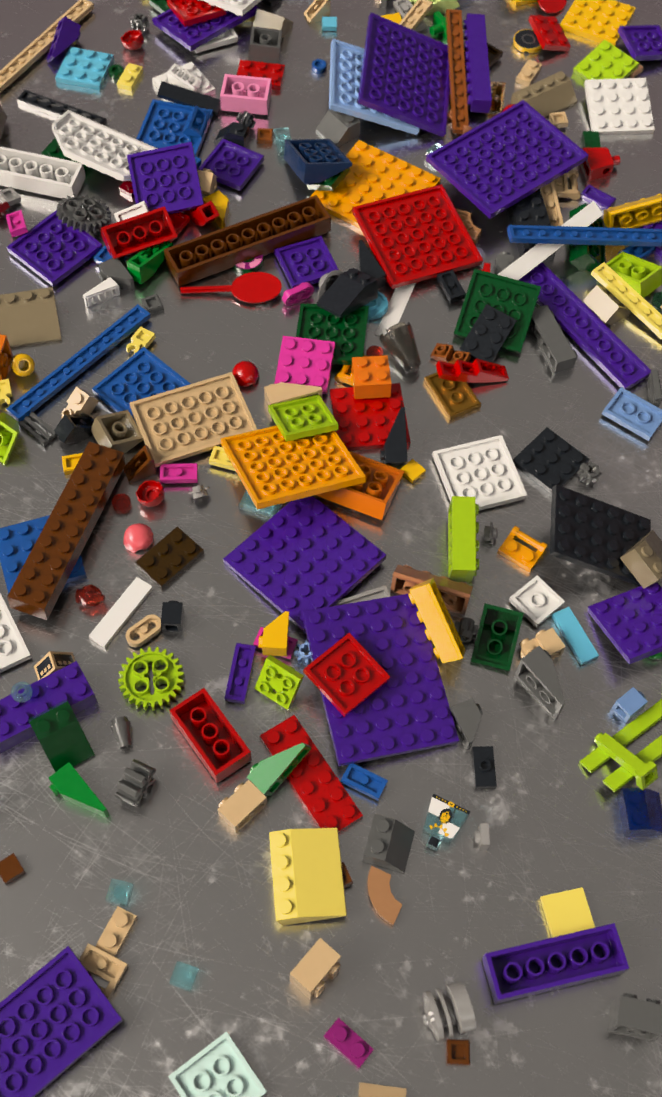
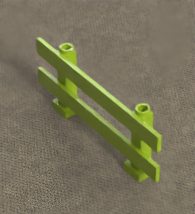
(638, 765)

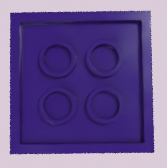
(642, 41)
(232, 164)
(305, 261)

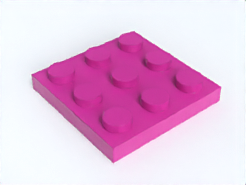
(305, 362)

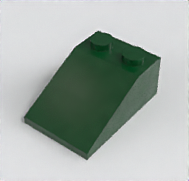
(497, 637)
(61, 736)

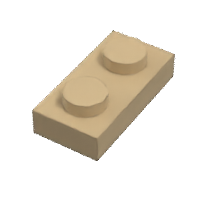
(528, 72)
(116, 931)

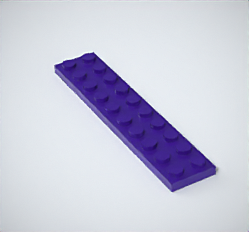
(587, 329)

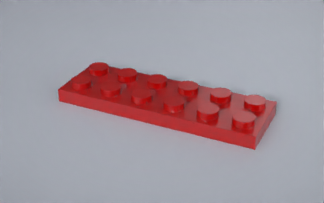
(313, 778)

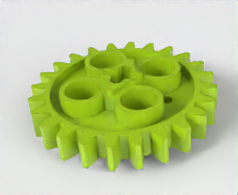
(132, 680)

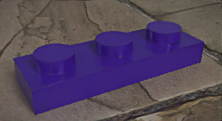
(240, 673)

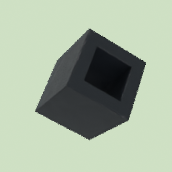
(172, 616)

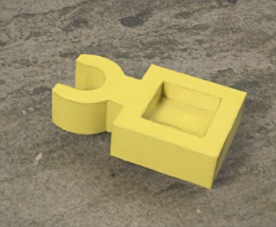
(140, 339)
(5, 392)

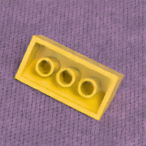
(634, 213)
(437, 621)

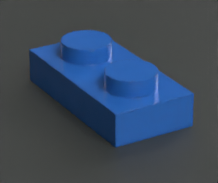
(364, 781)

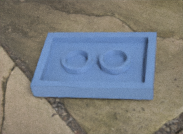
(634, 413)

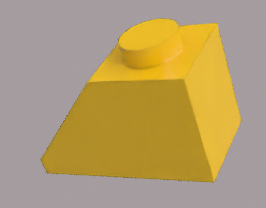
(221, 203)
(275, 636)

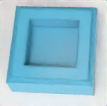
(329, 23)

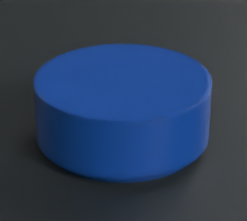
(319, 66)

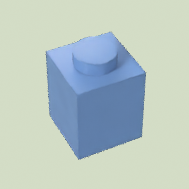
(630, 704)

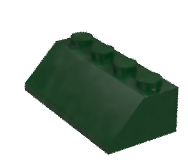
(587, 256)

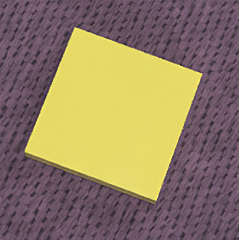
(567, 912)

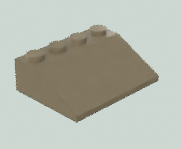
(30, 317)

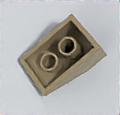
(645, 559)

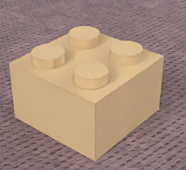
(315, 969)

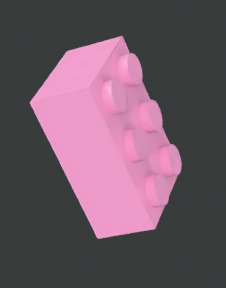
(245, 94)

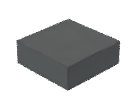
(152, 304)

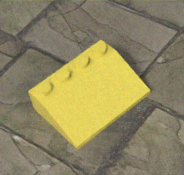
(307, 875)

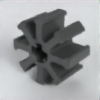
(135, 782)

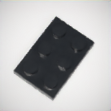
(488, 334)

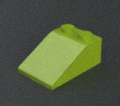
(637, 272)

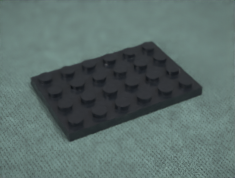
(594, 533)

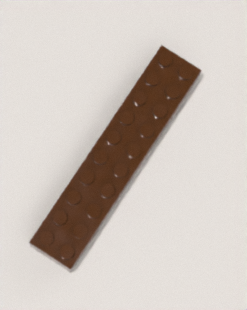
(247, 240)
(66, 531)

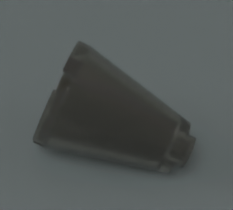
(402, 346)

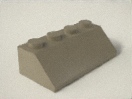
(548, 94)

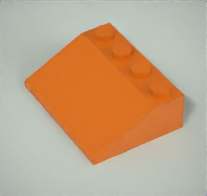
(372, 496)

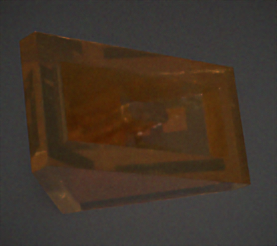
(498, 97)

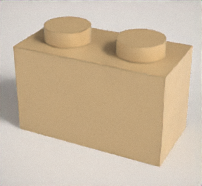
(241, 805)

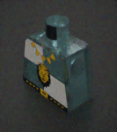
(443, 821)

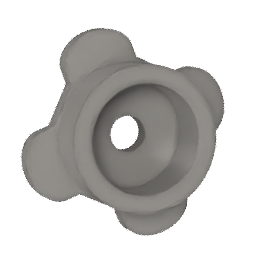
(199, 491)
(490, 533)

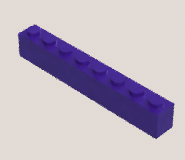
(477, 63)

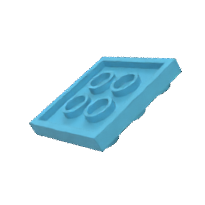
(84, 68)

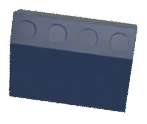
(315, 159)

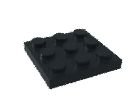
(550, 460)

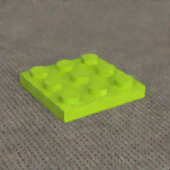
(606, 63)
(302, 417)

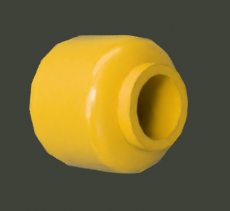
(22, 364)

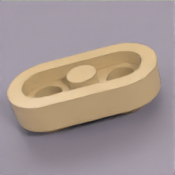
(143, 631)

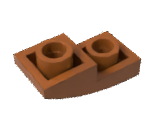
(447, 354)

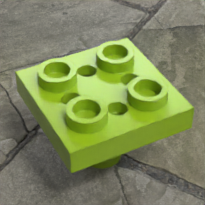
(283, 680)

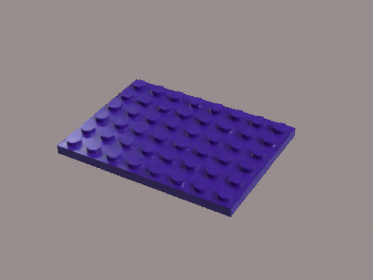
(405, 75)
(506, 158)
(411, 707)

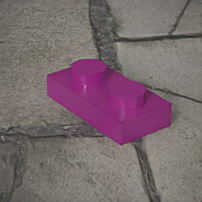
(348, 1043)

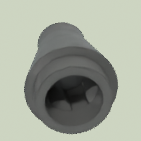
(122, 731)

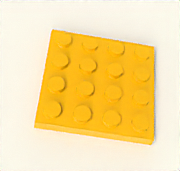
(597, 19)

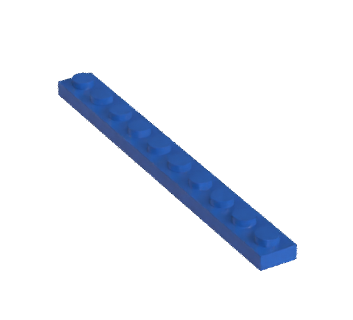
(584, 235)
(78, 363)

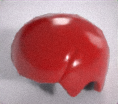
(133, 40)
(245, 373)
(150, 493)

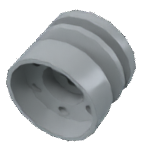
(449, 1011)

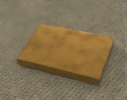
(452, 396)

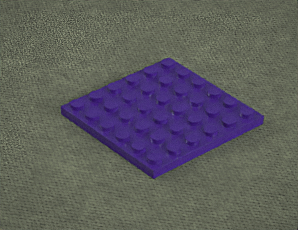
(304, 558)

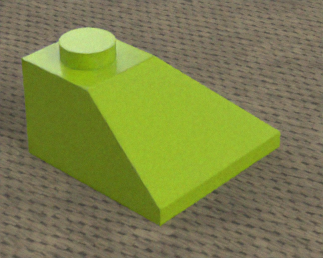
(8, 435)

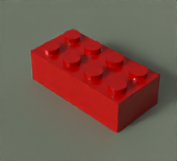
(210, 735)

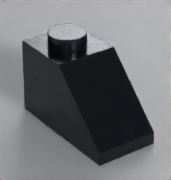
(235, 133)
(74, 428)

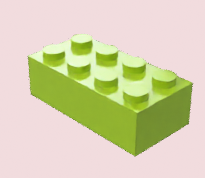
(462, 539)

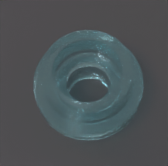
(23, 697)

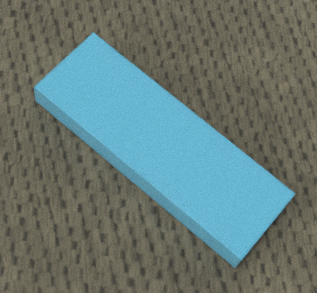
(574, 636)

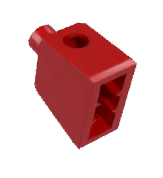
(599, 163)

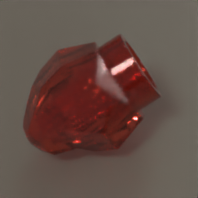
(89, 596)

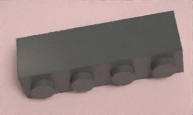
(552, 340)

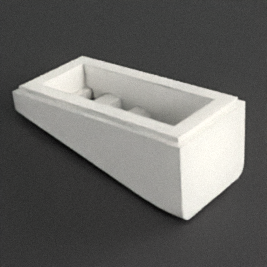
(178, 75)
(102, 292)

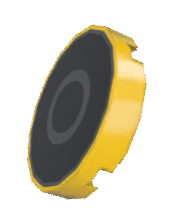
(527, 41)

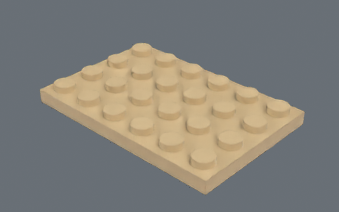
(192, 418)

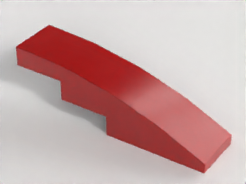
(476, 372)

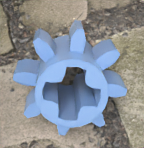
(302, 658)

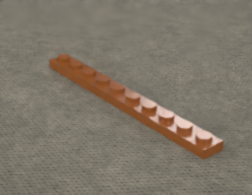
(457, 73)

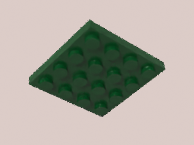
(504, 294)
(347, 332)

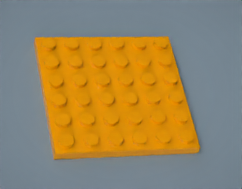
(373, 178)
(290, 470)

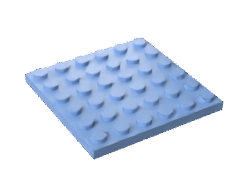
(344, 87)

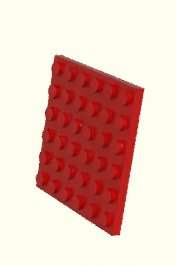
(416, 236)

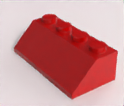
(138, 233)

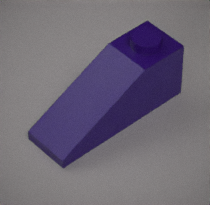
(65, 35)

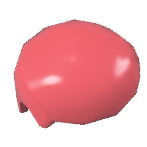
(138, 537)

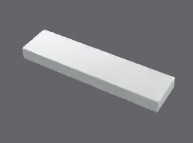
(120, 612)

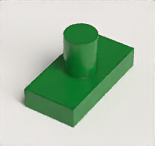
(439, 25)

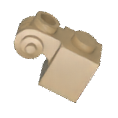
(207, 181)
(80, 402)
(547, 640)

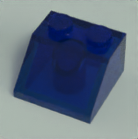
(640, 812)

